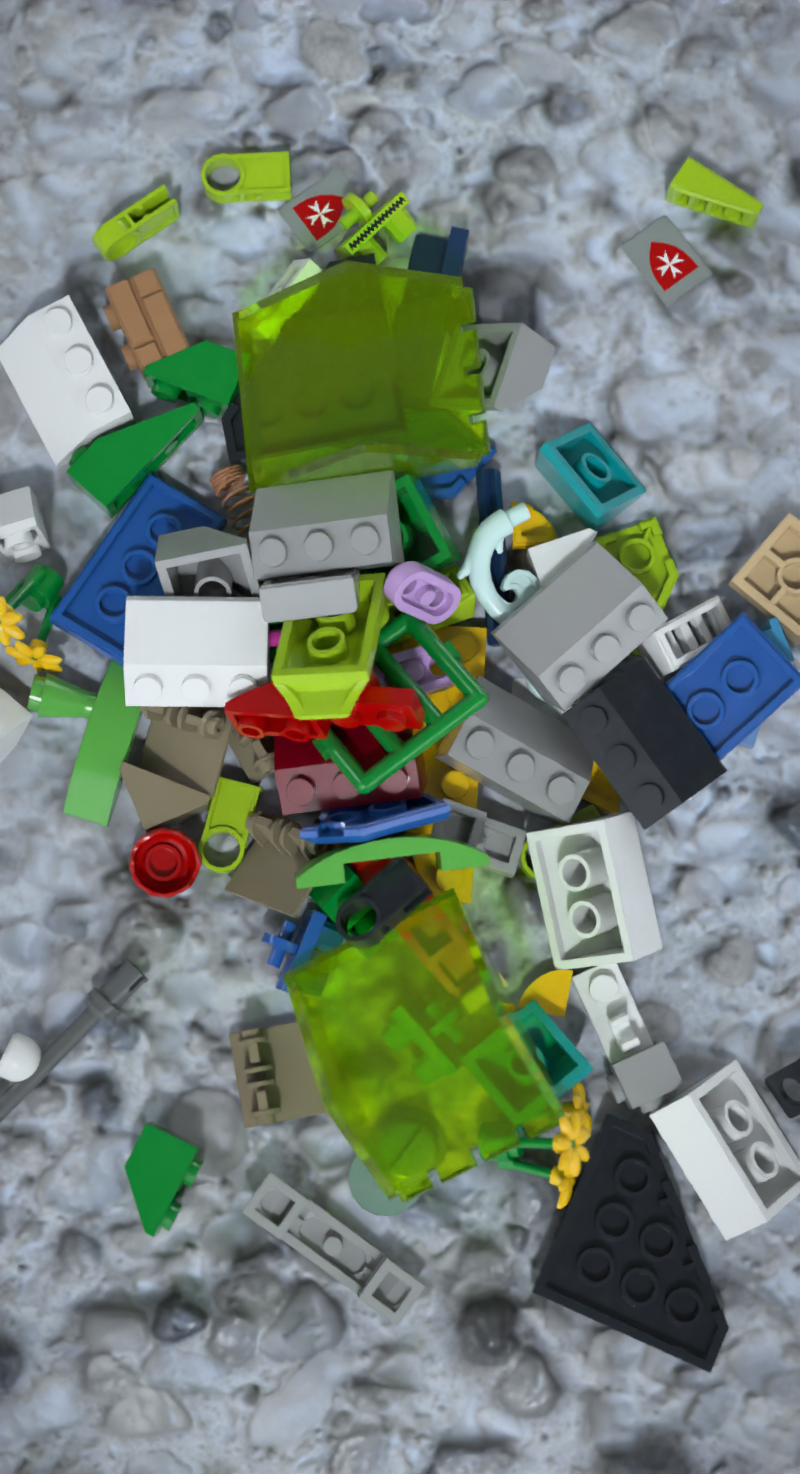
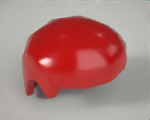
(164, 862)

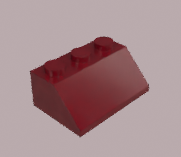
(315, 784)

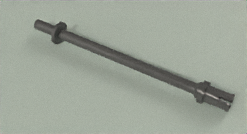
(101, 1006)

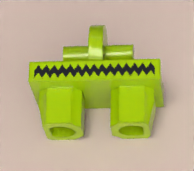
(390, 216)

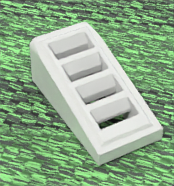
(662, 648)

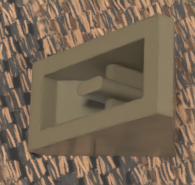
(161, 800)

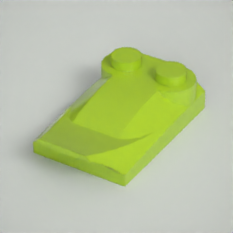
(330, 658)

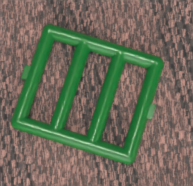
(438, 724)

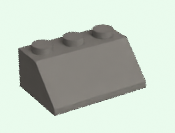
(326, 526)
(579, 626)
(520, 755)

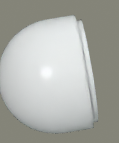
(20, 1058)

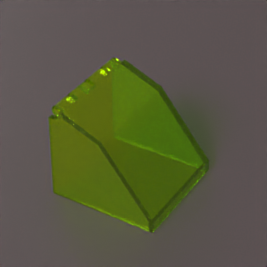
(360, 377)
(421, 1050)

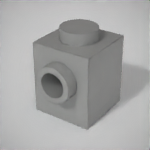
(644, 1078)

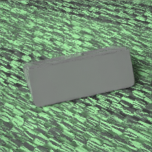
(310, 595)

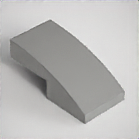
(495, 838)

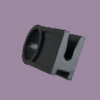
(392, 893)

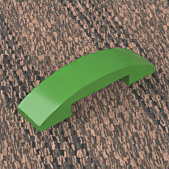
(104, 747)
(329, 867)

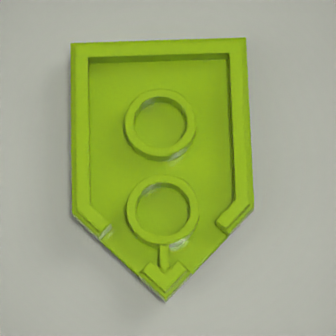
(644, 556)

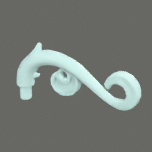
(477, 566)

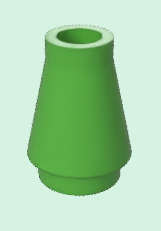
(59, 698)

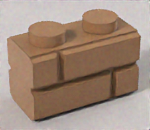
(146, 320)

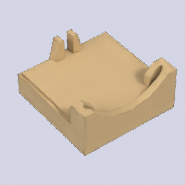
(773, 578)

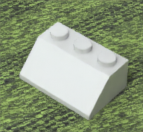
(63, 380)
(193, 650)
(594, 892)
(730, 1150)

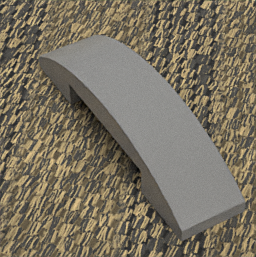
(334, 1247)

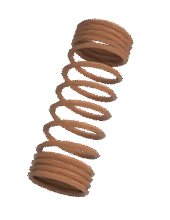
(226, 480)

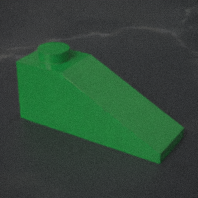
(121, 461)

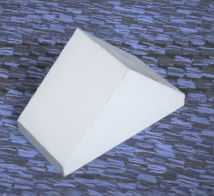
(551, 557)

